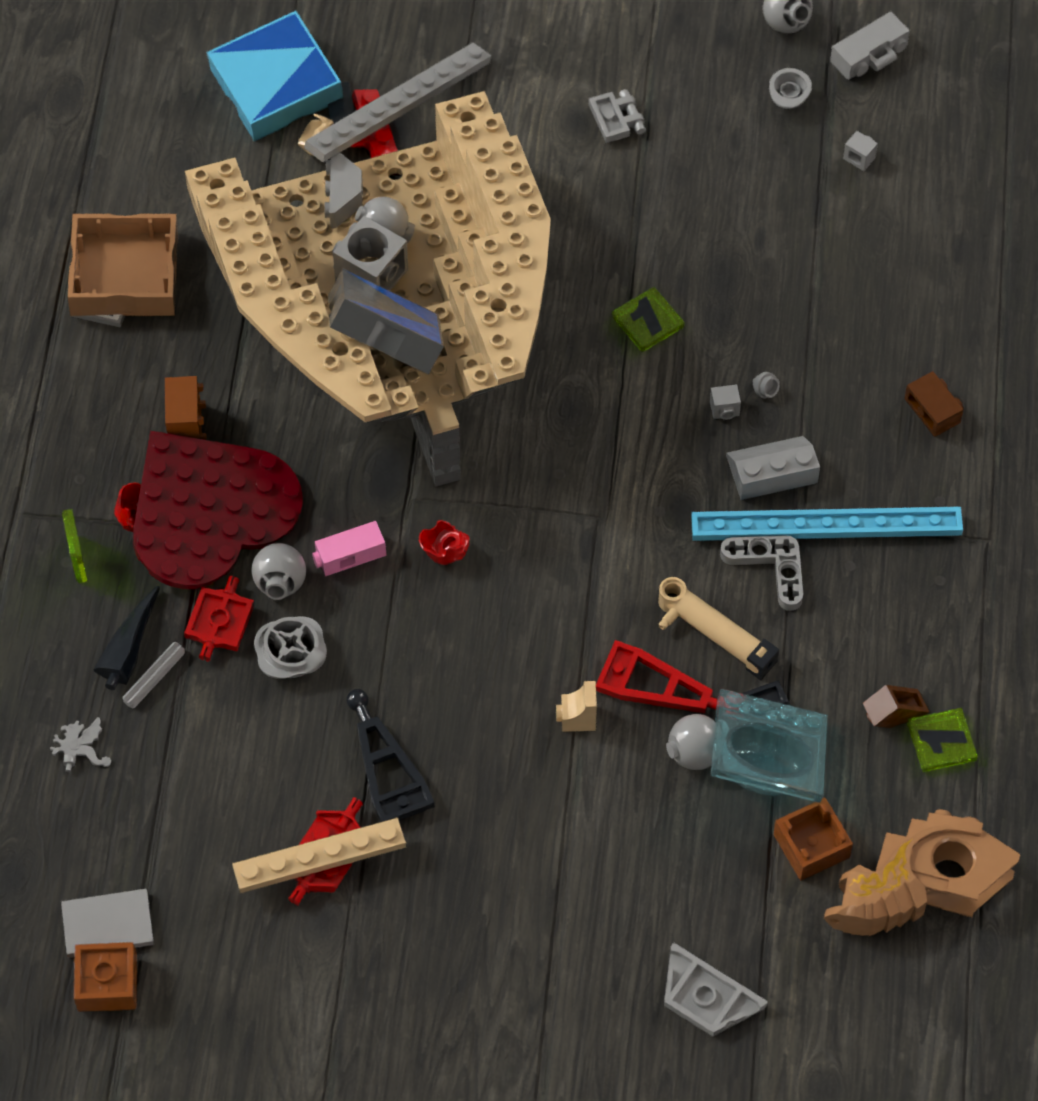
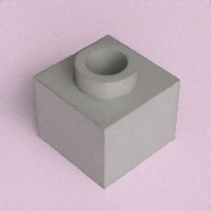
(860, 150)
(725, 402)

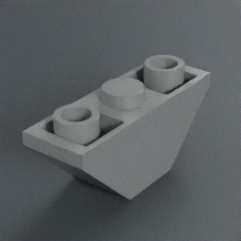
(343, 189)

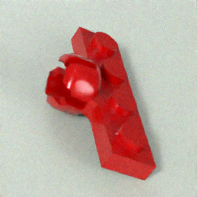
(381, 141)

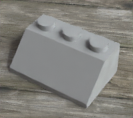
(774, 467)

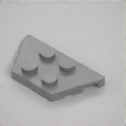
(706, 994)

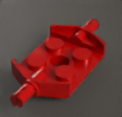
(326, 825)

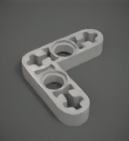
(780, 559)

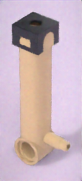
(756, 654)

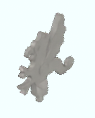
(74, 746)

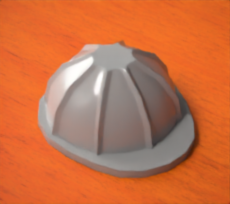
(789, 88)

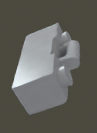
(870, 46)

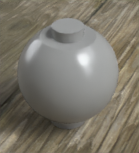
(787, 15)
(388, 214)
(278, 570)
(692, 741)

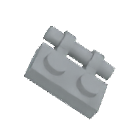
(610, 118)

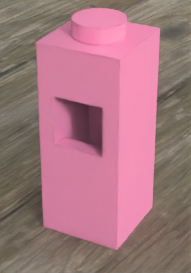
(349, 548)

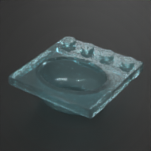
(769, 746)

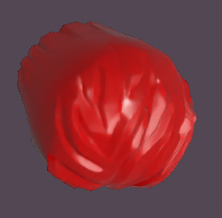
(127, 504)
(444, 543)

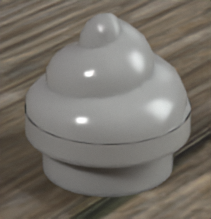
(766, 385)

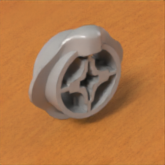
(305, 661)

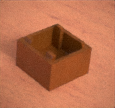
(184, 407)
(813, 839)
(105, 976)

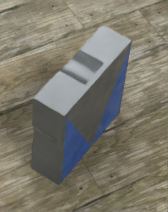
(385, 321)

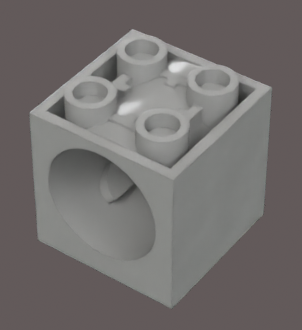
(376, 241)

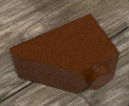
(894, 706)

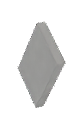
(108, 920)

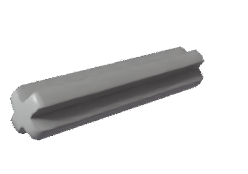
(153, 675)

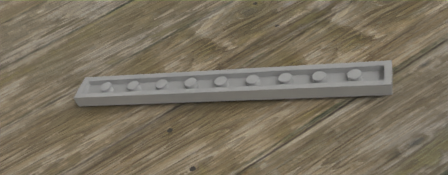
(397, 102)

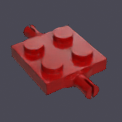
(219, 618)

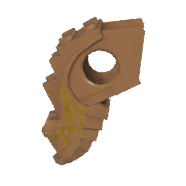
(909, 879)

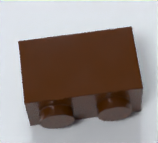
(934, 403)

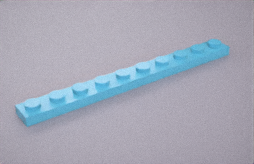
(828, 523)

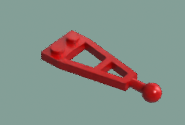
(620, 667)

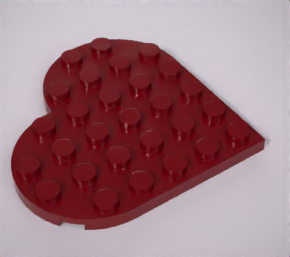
(206, 504)

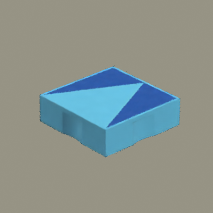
(275, 75)

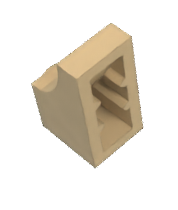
(578, 709)

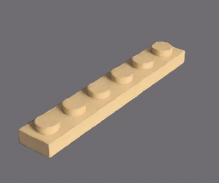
(319, 855)

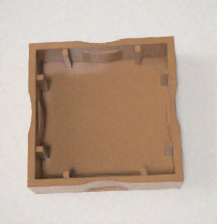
(123, 265)

